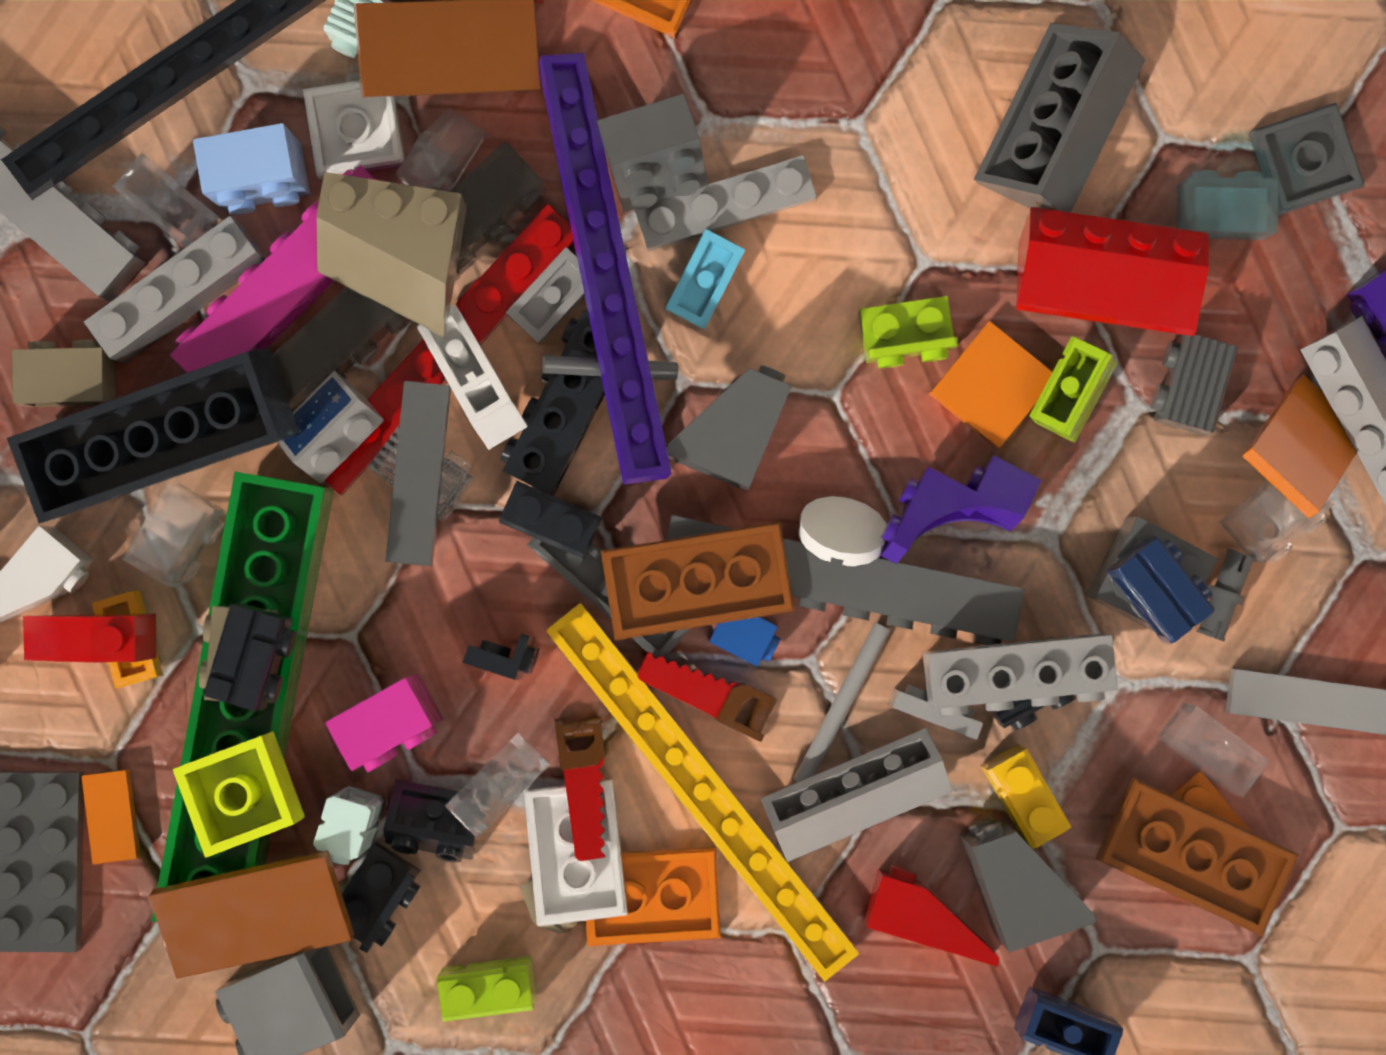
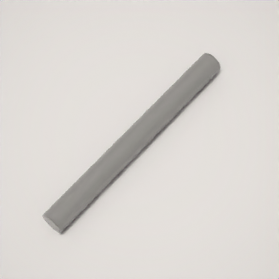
(842, 702)

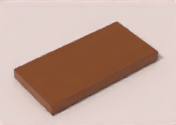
(446, 47)
(697, 580)
(1197, 856)
(251, 914)

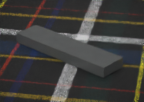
(418, 473)
(589, 579)

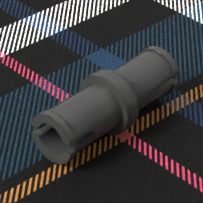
(1226, 594)

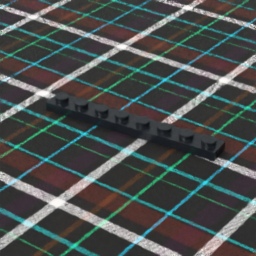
(149, 90)

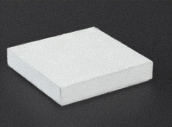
(352, 129)

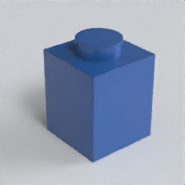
(747, 639)

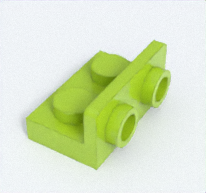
(907, 331)

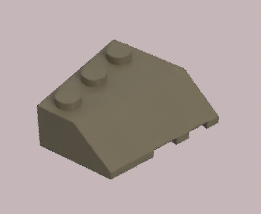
(392, 244)

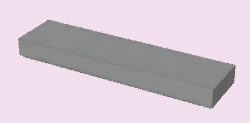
(1307, 701)

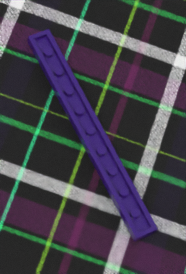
(604, 269)

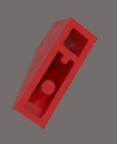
(90, 637)
(912, 912)

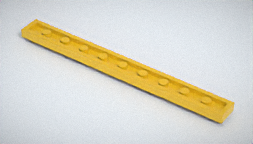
(703, 792)

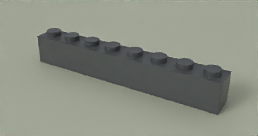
(893, 590)

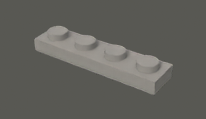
(727, 203)

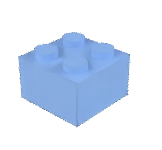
(252, 168)

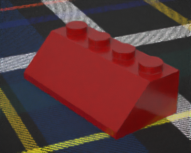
(1112, 271)

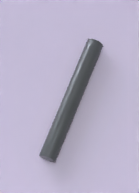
(590, 367)

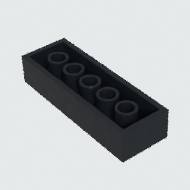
(154, 435)

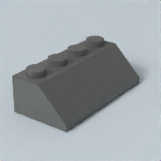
(1060, 117)

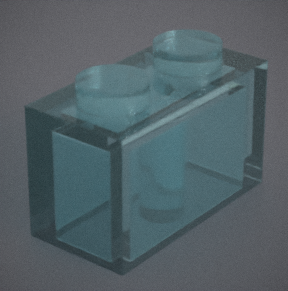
(1228, 206)

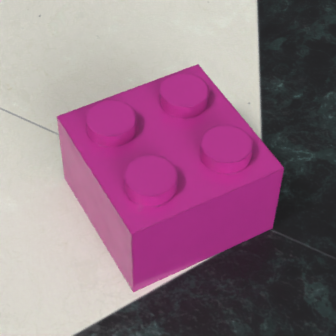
(383, 721)

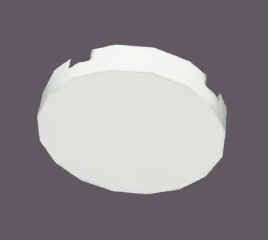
(842, 530)

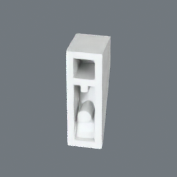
(474, 381)
(41, 572)

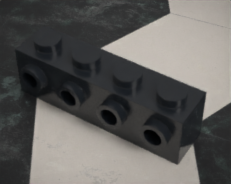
(557, 418)

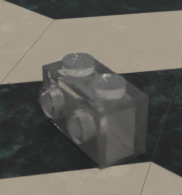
(1268, 523)

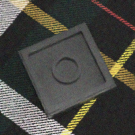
(1308, 158)

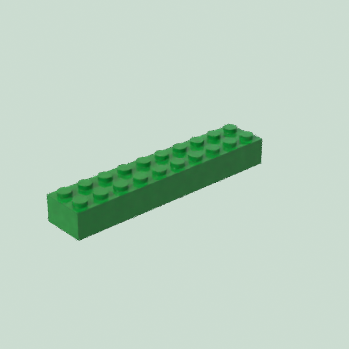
(267, 562)

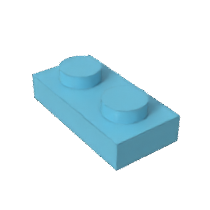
(704, 279)

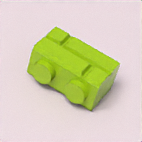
(1073, 389)
(487, 988)

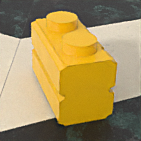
(1025, 796)

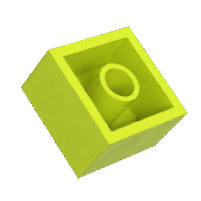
(239, 794)

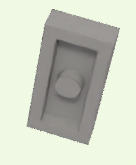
(549, 297)
(915, 703)

